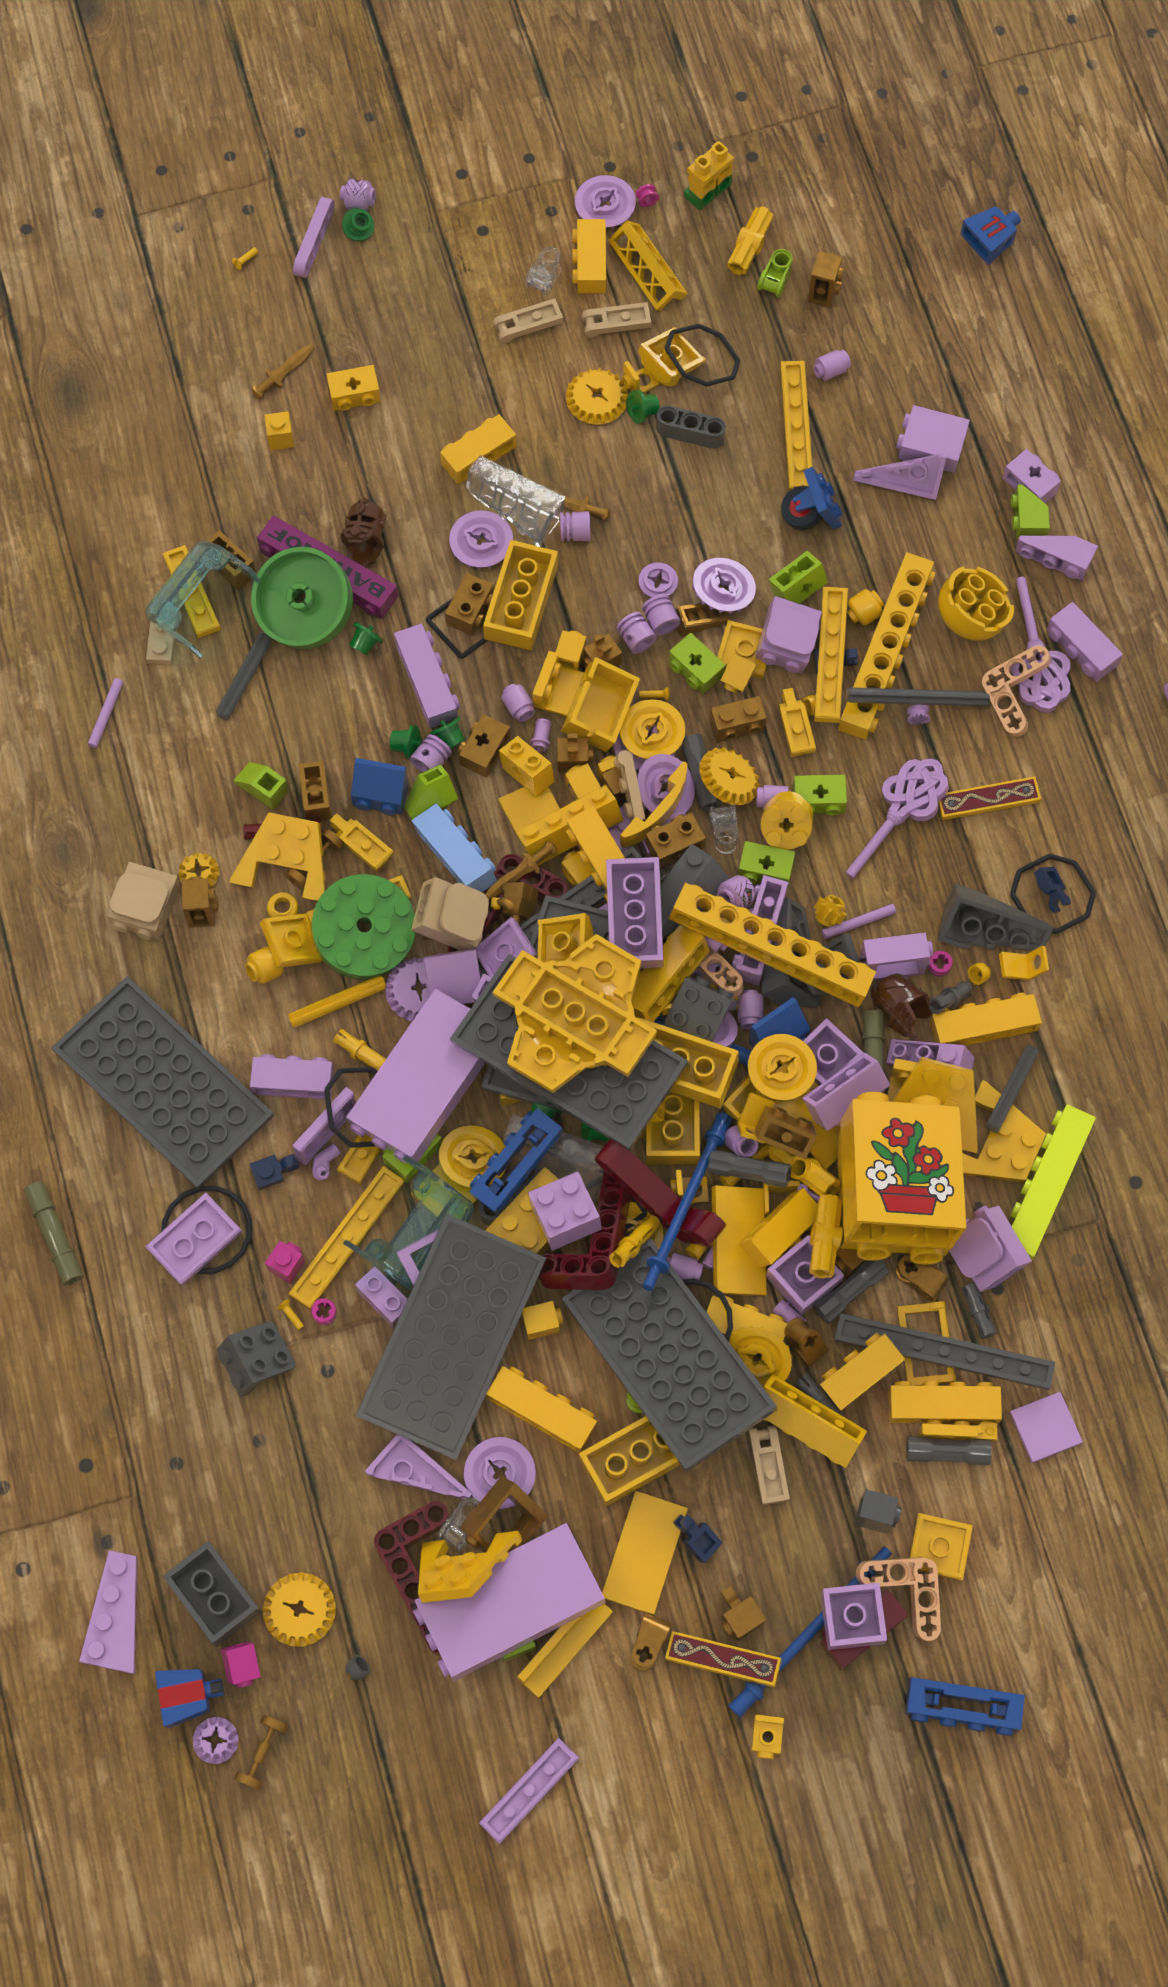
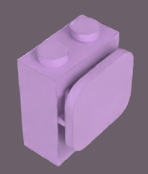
(931, 434)
(788, 635)
(989, 1249)

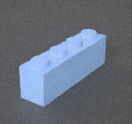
(453, 848)

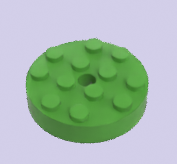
(327, 598)
(363, 900)

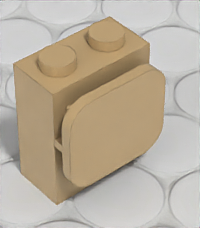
(143, 901)
(451, 913)

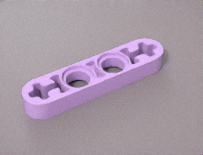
(313, 237)

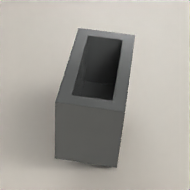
(877, 1511)

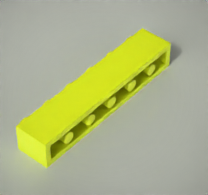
(1050, 1176)

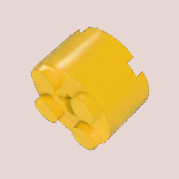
(783, 834)

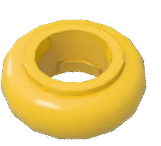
(282, 897)

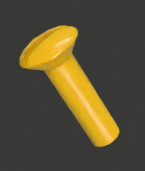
(247, 256)
(655, 694)
(290, 1314)

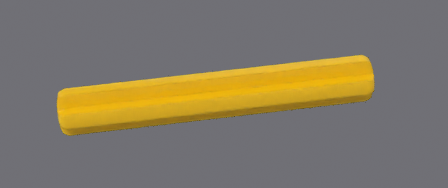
(337, 1001)

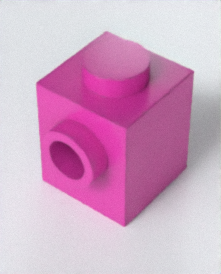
(285, 1261)
(240, 1664)

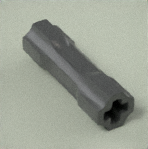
(694, 750)
(769, 1172)
(836, 1301)
(969, 1451)

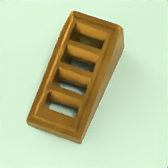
(688, 622)

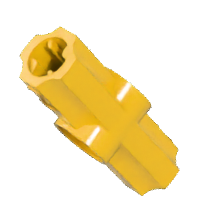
(750, 240)
(814, 1175)
(826, 1236)

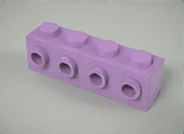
(426, 676)
(768, 905)

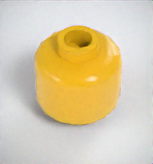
(865, 607)
(262, 966)

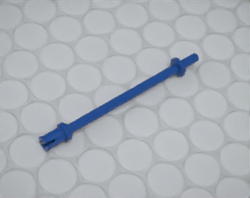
(715, 1138)
(755, 1691)

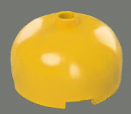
(975, 604)

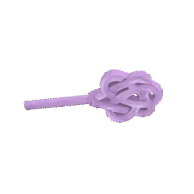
(1052, 676)
(914, 801)

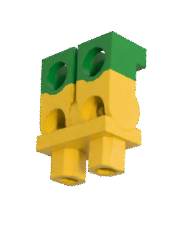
(708, 174)

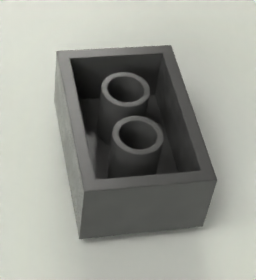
(212, 1594)

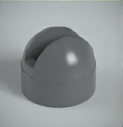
(357, 1667)

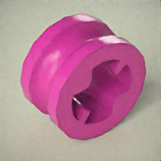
(647, 195)
(946, 968)
(332, 1312)

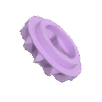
(652, 572)
(222, 1751)

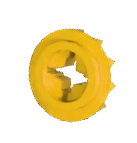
(205, 862)

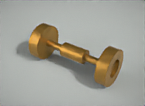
(331, 840)
(261, 1752)

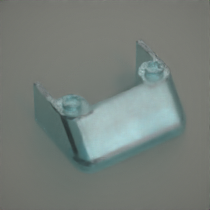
(165, 606)
(435, 1200)

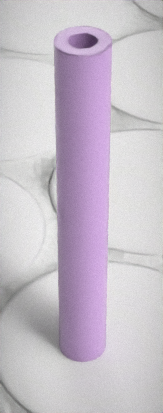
(105, 713)
(858, 921)

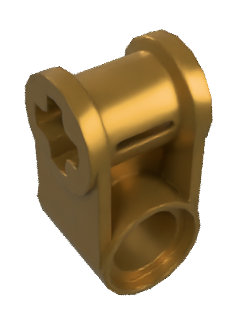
(923, 1279)
(805, 1342)
(651, 1639)

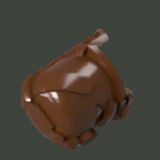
(364, 532)
(901, 1003)

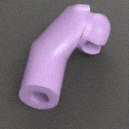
(322, 1160)

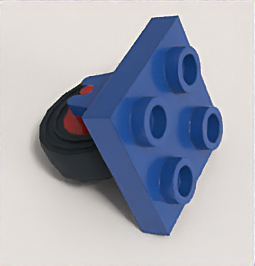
(807, 505)

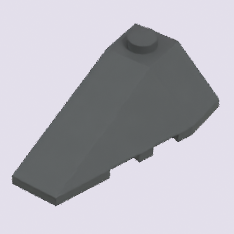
(695, 869)
(980, 920)
(781, 986)

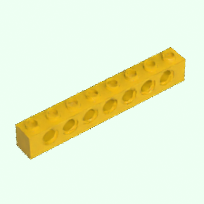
(914, 570)
(779, 957)

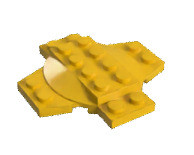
(574, 1013)

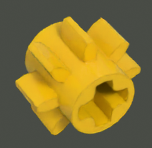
(830, 910)

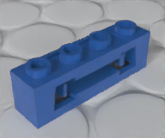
(514, 1143)
(1011, 1712)

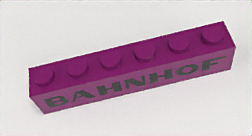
(369, 589)

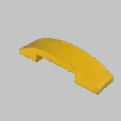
(637, 829)

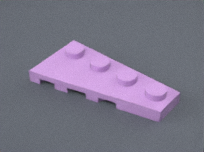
(111, 1629)

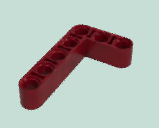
(547, 883)
(699, 1225)
(598, 1259)
(399, 1553)

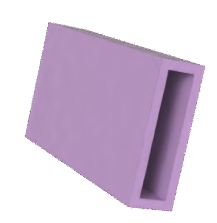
(417, 1082)
(522, 1600)

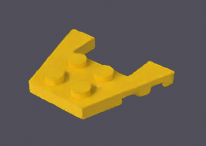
(287, 844)
(952, 1086)
(1010, 1151)
(462, 1575)

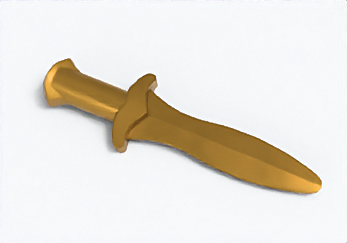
(275, 377)
(583, 505)
(529, 864)

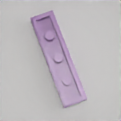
(529, 1790)

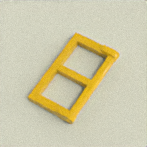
(925, 1308)

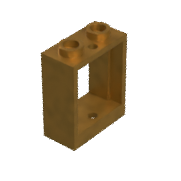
(504, 1488)

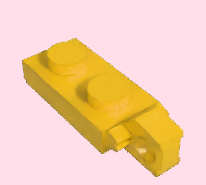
(796, 725)
(362, 842)
(959, 1431)

